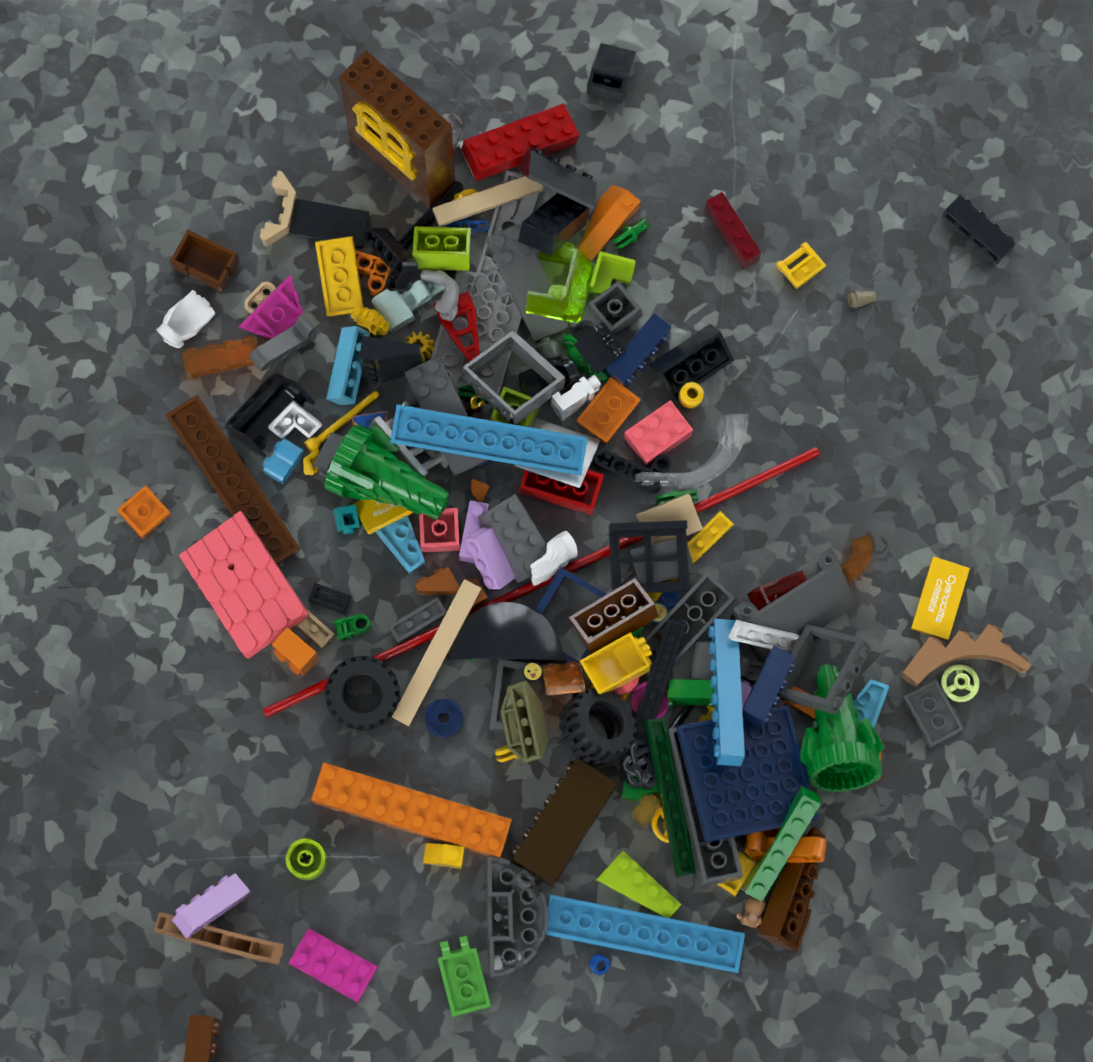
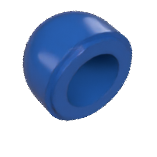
(595, 960)

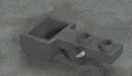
(701, 664)

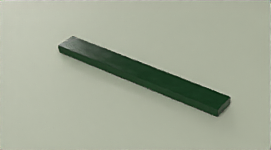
(670, 797)

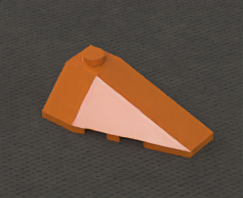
(609, 217)

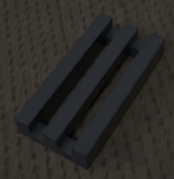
(340, 610)

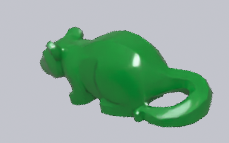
(579, 361)

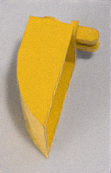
(618, 663)

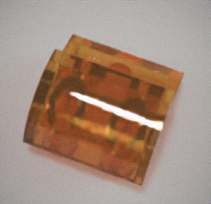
(563, 678)

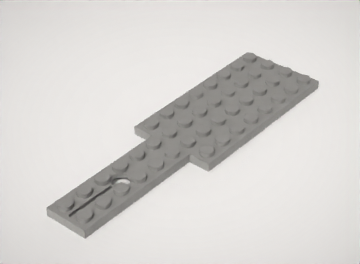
(493, 306)

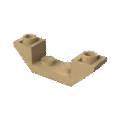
(274, 232)

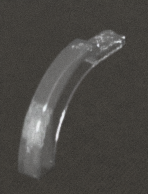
(726, 452)

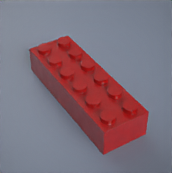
(506, 145)

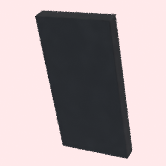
(328, 222)

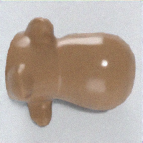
(753, 913)

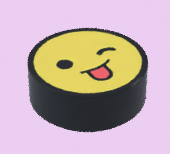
(532, 672)

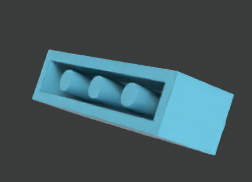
(346, 367)

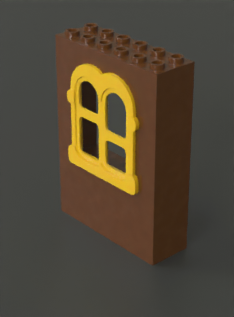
(398, 129)

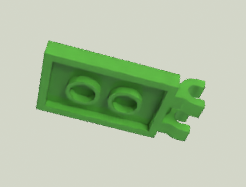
(463, 978)

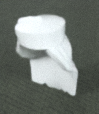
(185, 319)
(558, 553)

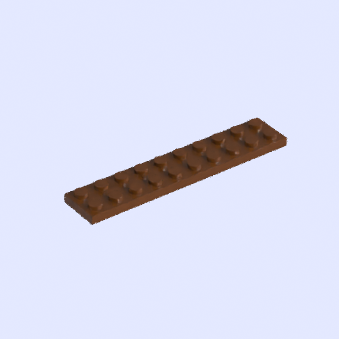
(230, 476)

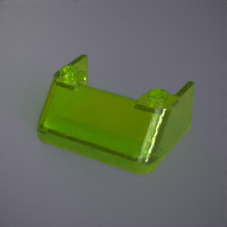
(565, 301)

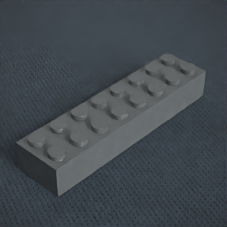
(716, 860)

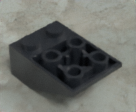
(610, 72)

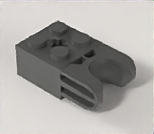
(602, 308)

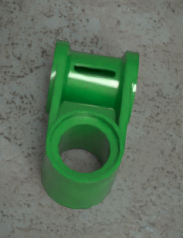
(350, 627)

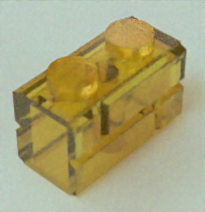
(646, 810)

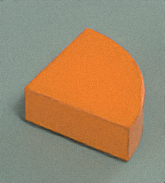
(479, 490)

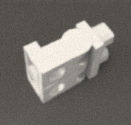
(575, 398)

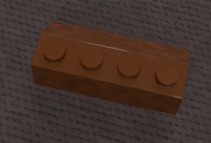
(614, 616)

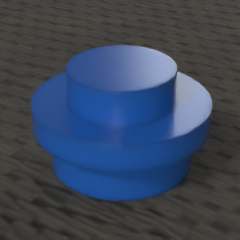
(670, 600)

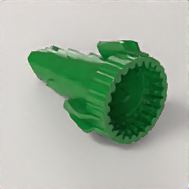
(370, 471)
(840, 749)

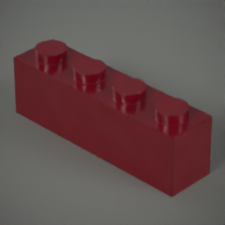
(733, 230)

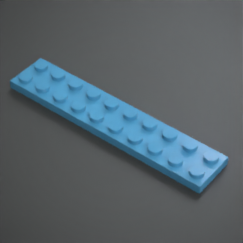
(489, 440)
(644, 934)

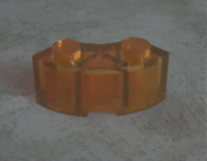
(859, 559)

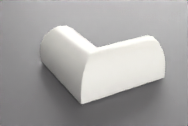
(294, 416)

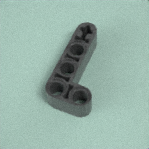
(286, 343)

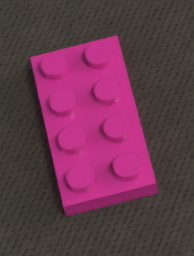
(333, 965)

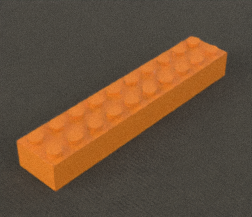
(411, 810)

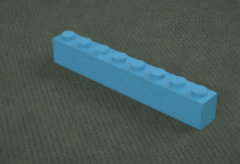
(726, 695)

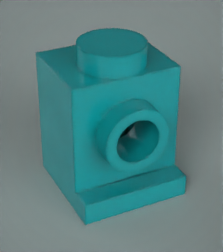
(348, 513)

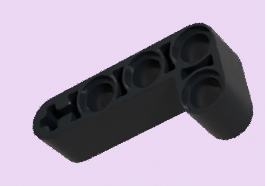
(395, 256)
(629, 467)

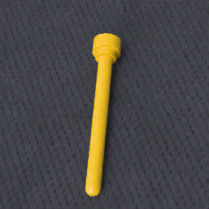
(315, 443)

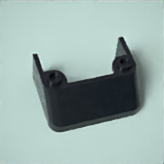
(261, 408)

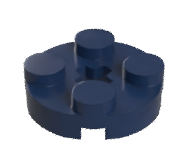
(443, 707)

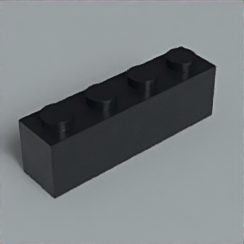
(979, 229)

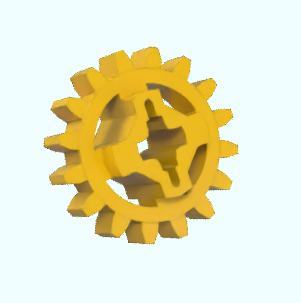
(370, 320)

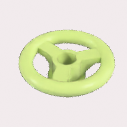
(960, 676)

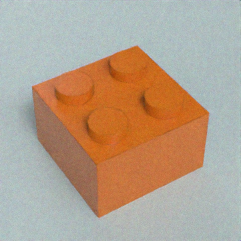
(295, 652)

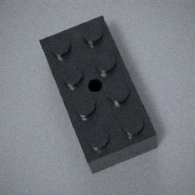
(553, 224)

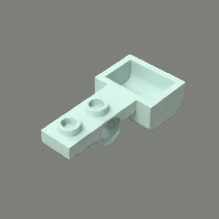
(398, 308)

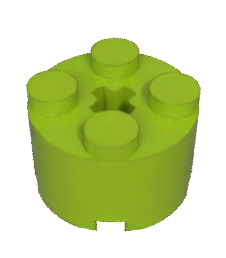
(316, 864)

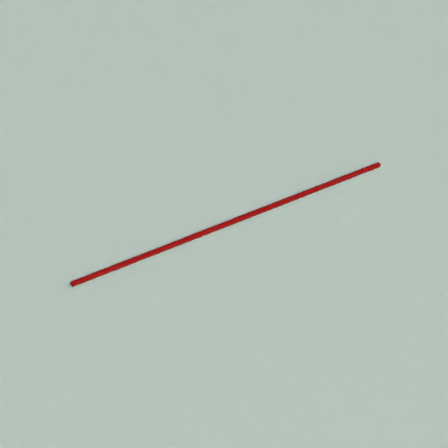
(571, 567)

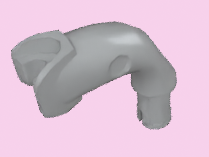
(448, 304)

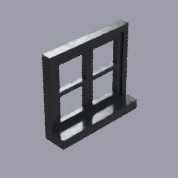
(649, 530)

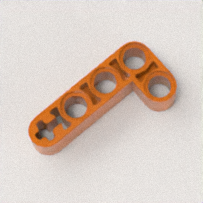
(372, 271)
(806, 850)

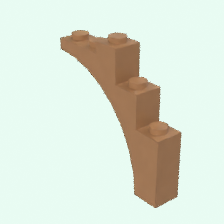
(987, 646)
(223, 941)

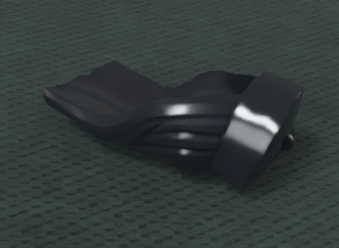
(532, 383)

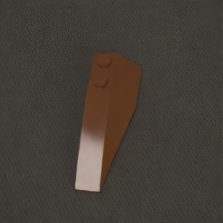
(789, 903)

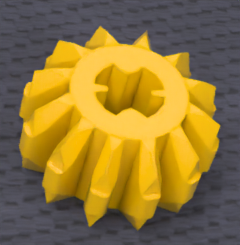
(426, 344)

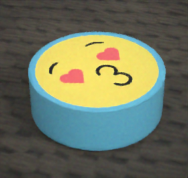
(662, 612)

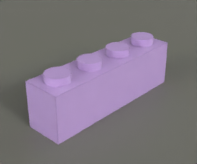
(211, 905)

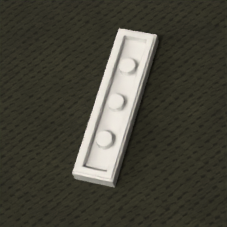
(763, 636)

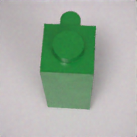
(689, 692)

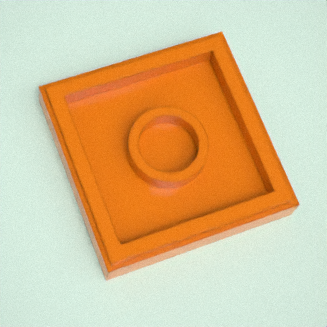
(143, 512)

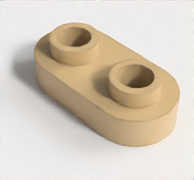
(258, 296)

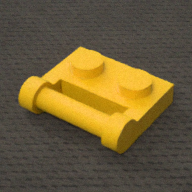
(805, 269)

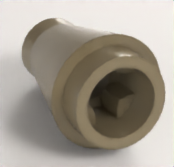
(860, 298)

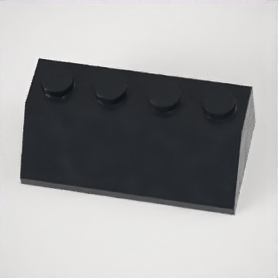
(692, 361)

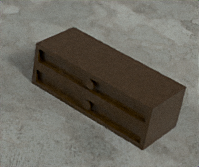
(563, 822)

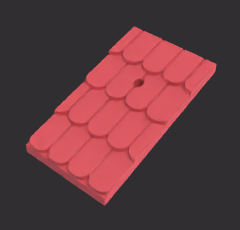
(244, 585)

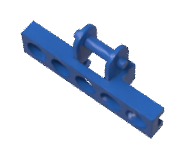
(457, 224)

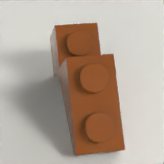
(444, 583)

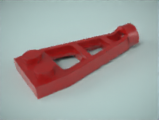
(465, 306)

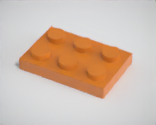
(608, 410)

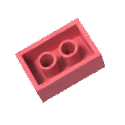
(658, 433)

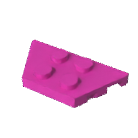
(276, 312)

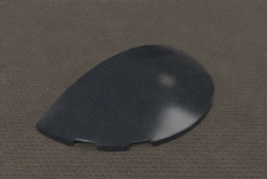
(506, 633)

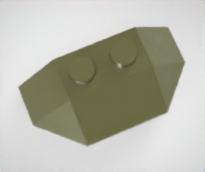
(524, 722)

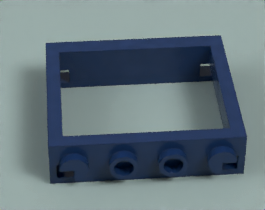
(552, 590)

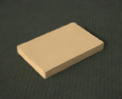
(673, 510)

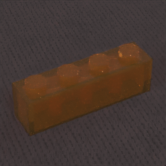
(219, 357)

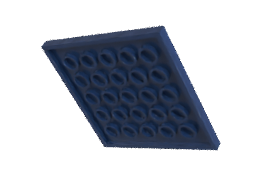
(748, 796)

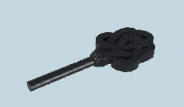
(635, 770)

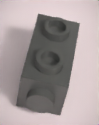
(327, 453)

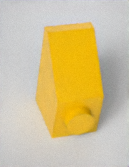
(444, 855)

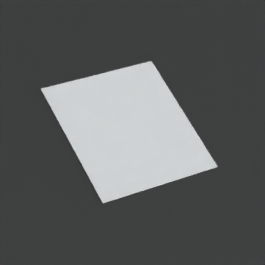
(574, 480)

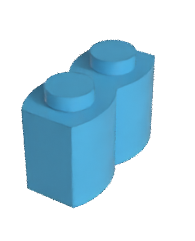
(283, 461)

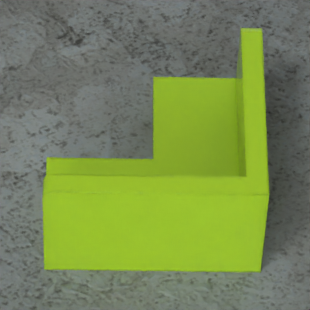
(610, 268)

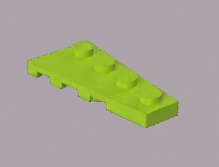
(635, 883)

